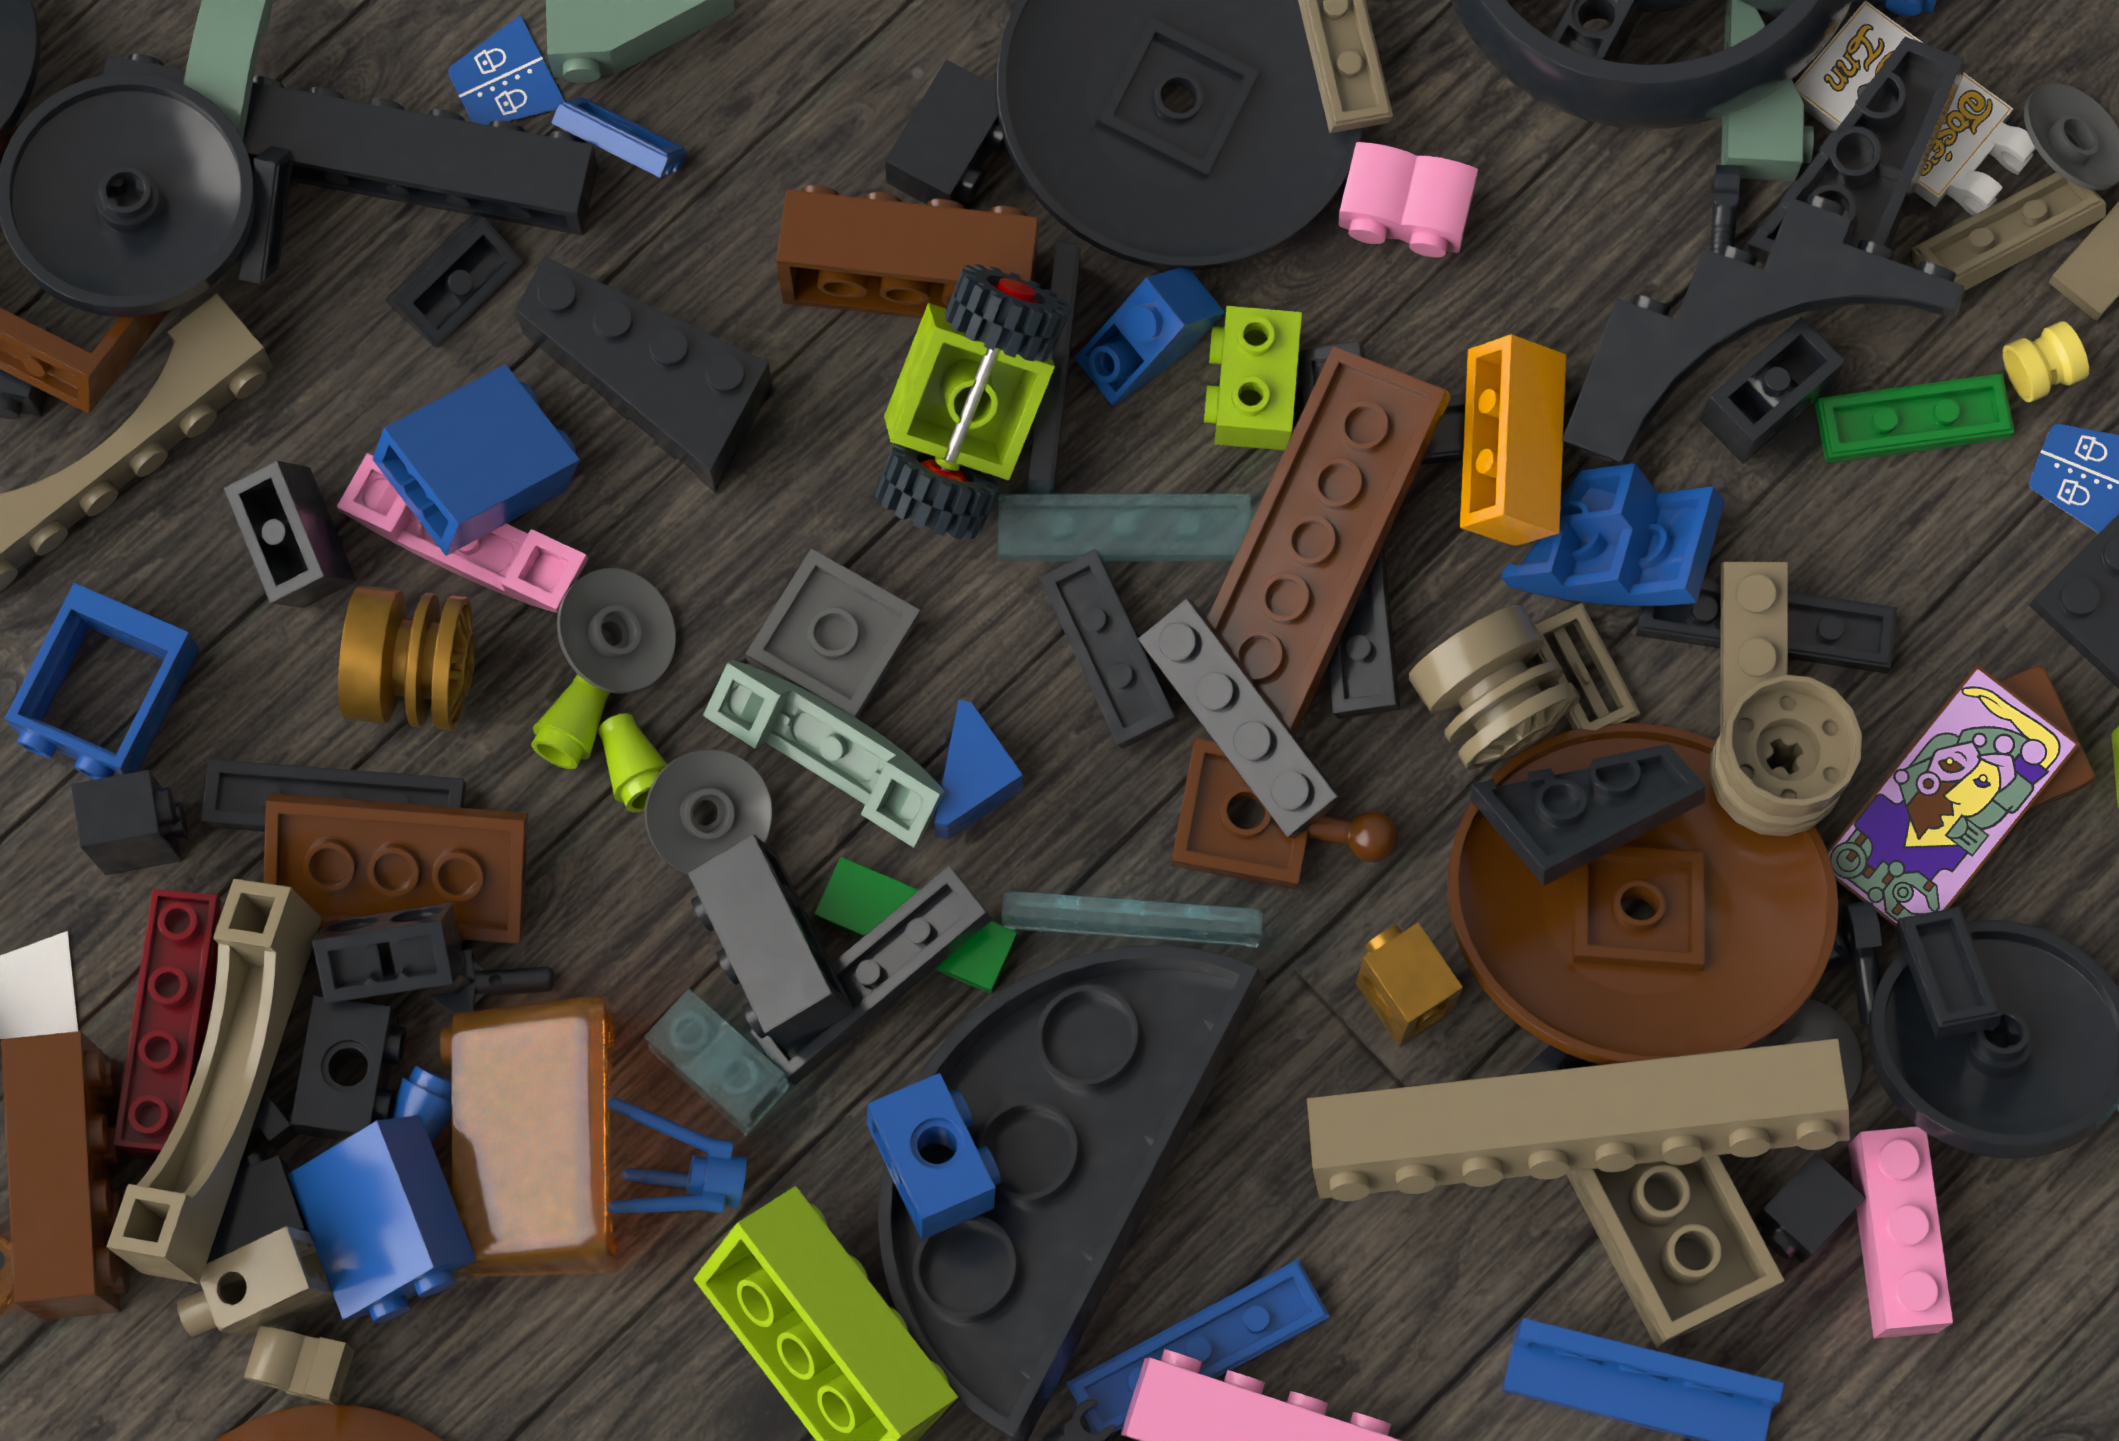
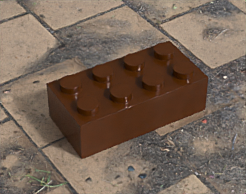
(893, 253)
(62, 1175)

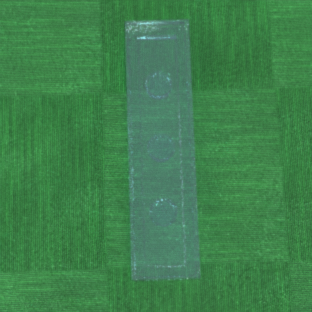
(1122, 526)
(1131, 919)

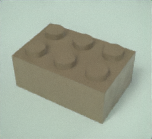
(1678, 1242)

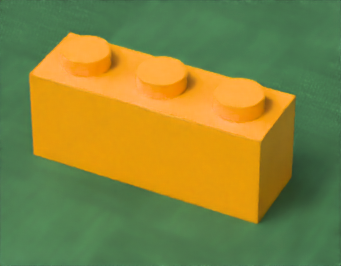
(1513, 440)

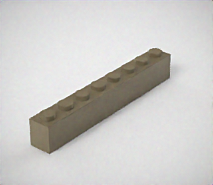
(1579, 1120)

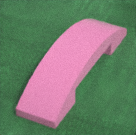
(505, 560)

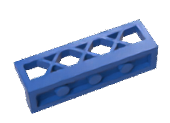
(1638, 1385)

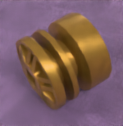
(393, 657)

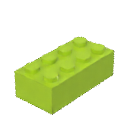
(822, 1328)

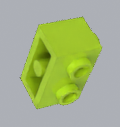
(1256, 377)

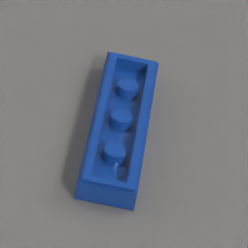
(1219, 1336)

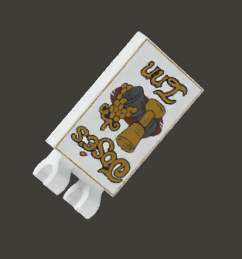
(1969, 132)

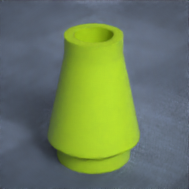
(570, 725)
(630, 760)

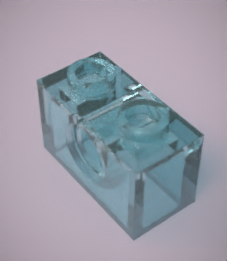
(717, 1062)

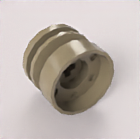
(1488, 678)
(1789, 722)

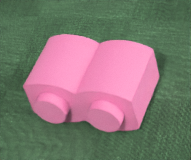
(1407, 199)

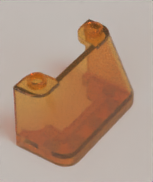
(533, 1136)

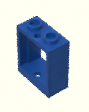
(79, 613)

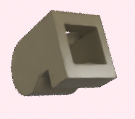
(300, 1364)

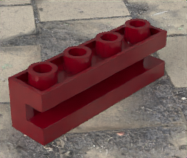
(167, 1018)

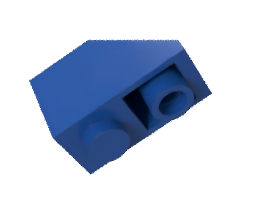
(1149, 333)

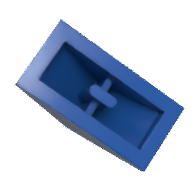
(976, 774)

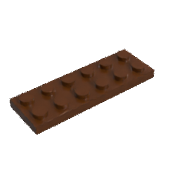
(1323, 525)

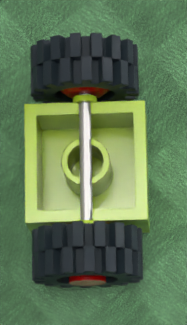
(968, 399)

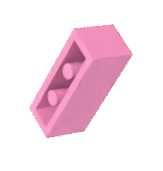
(1900, 1232)

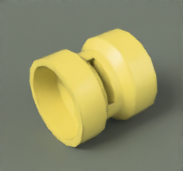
(2045, 362)

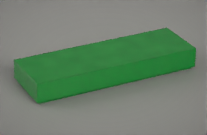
(1914, 418)
(862, 898)

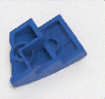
(1623, 542)

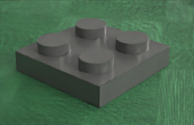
(833, 633)

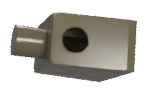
(258, 1286)

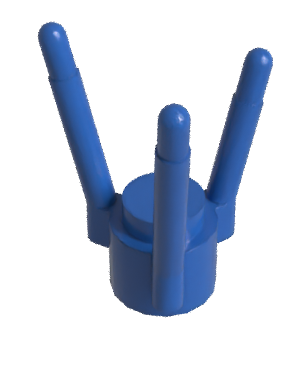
(713, 1179)

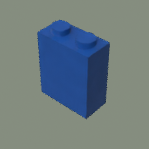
(476, 459)
(382, 1219)

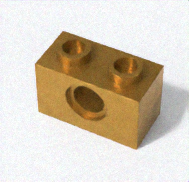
(1407, 982)

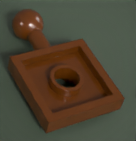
(1262, 854)

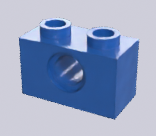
(933, 1193)

